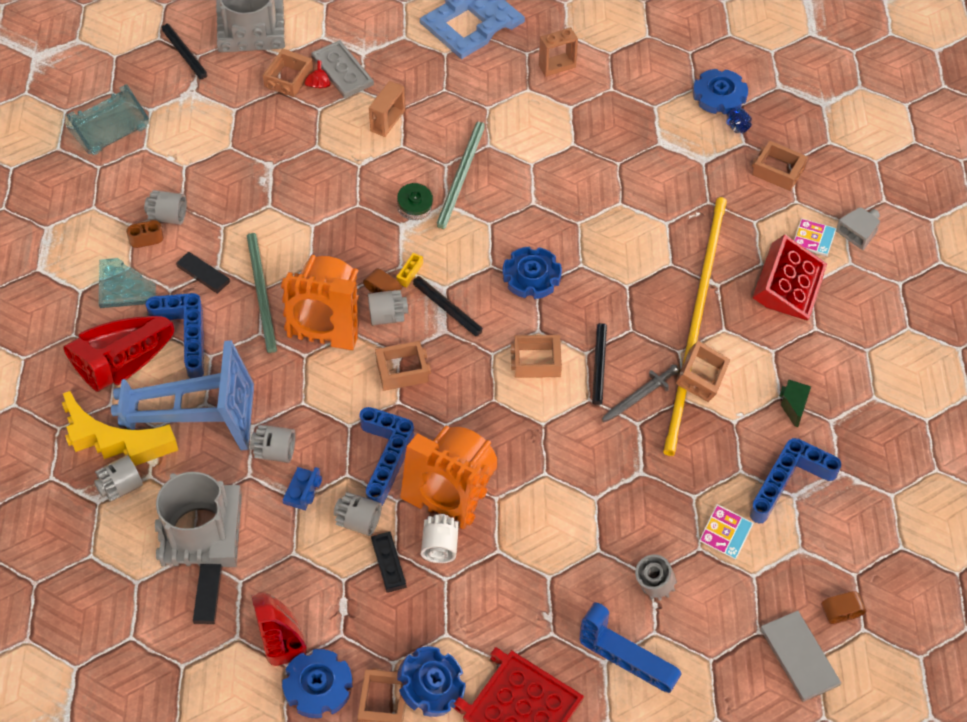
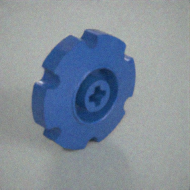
(720, 91)
(532, 272)
(430, 681)
(317, 698)

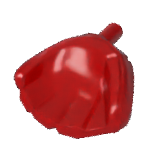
(317, 78)

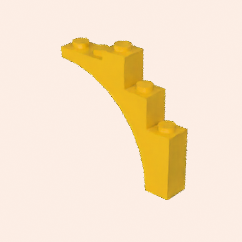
(111, 441)

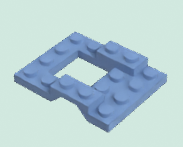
(492, 13)

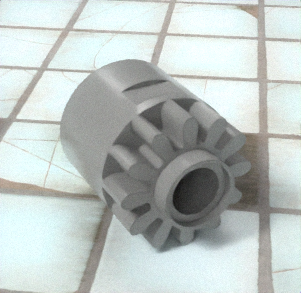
(166, 207)
(387, 307)
(273, 443)
(117, 478)
(357, 513)
(655, 576)

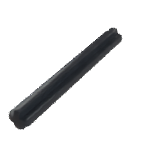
(184, 51)
(447, 306)
(599, 365)

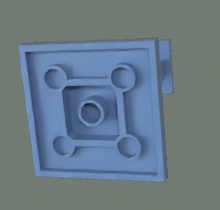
(233, 405)

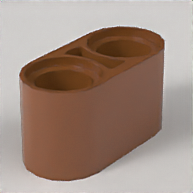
(145, 234)
(380, 281)
(843, 607)

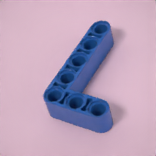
(190, 309)
(390, 453)
(792, 459)
(625, 653)

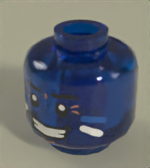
(739, 120)

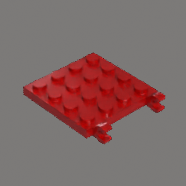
(520, 694)

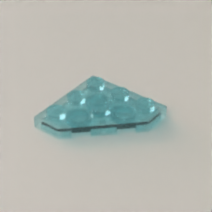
(122, 285)

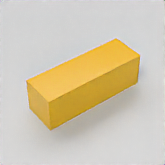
(410, 269)

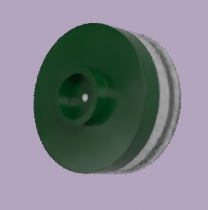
(414, 201)

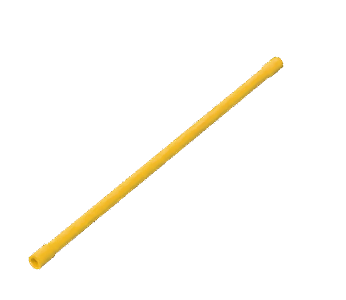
(719, 210)

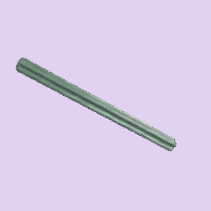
(460, 175)
(261, 293)

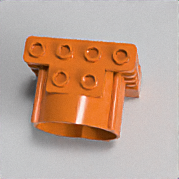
(322, 302)
(448, 472)

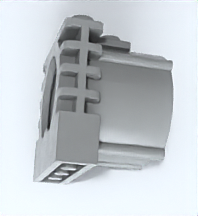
(250, 25)
(209, 543)

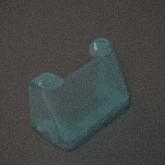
(107, 121)

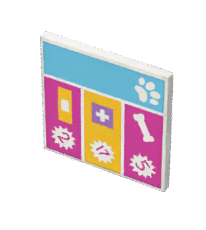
(815, 236)
(726, 531)

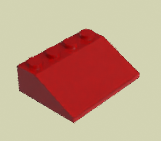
(790, 279)

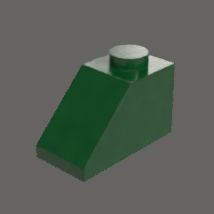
(794, 400)

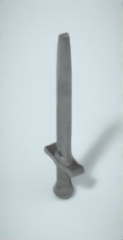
(656, 382)

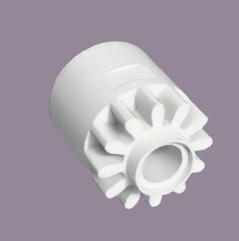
(439, 539)

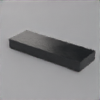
(203, 272)
(388, 562)
(207, 594)

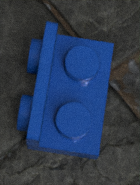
(302, 488)

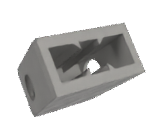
(859, 226)

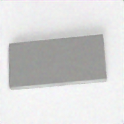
(342, 69)
(800, 656)

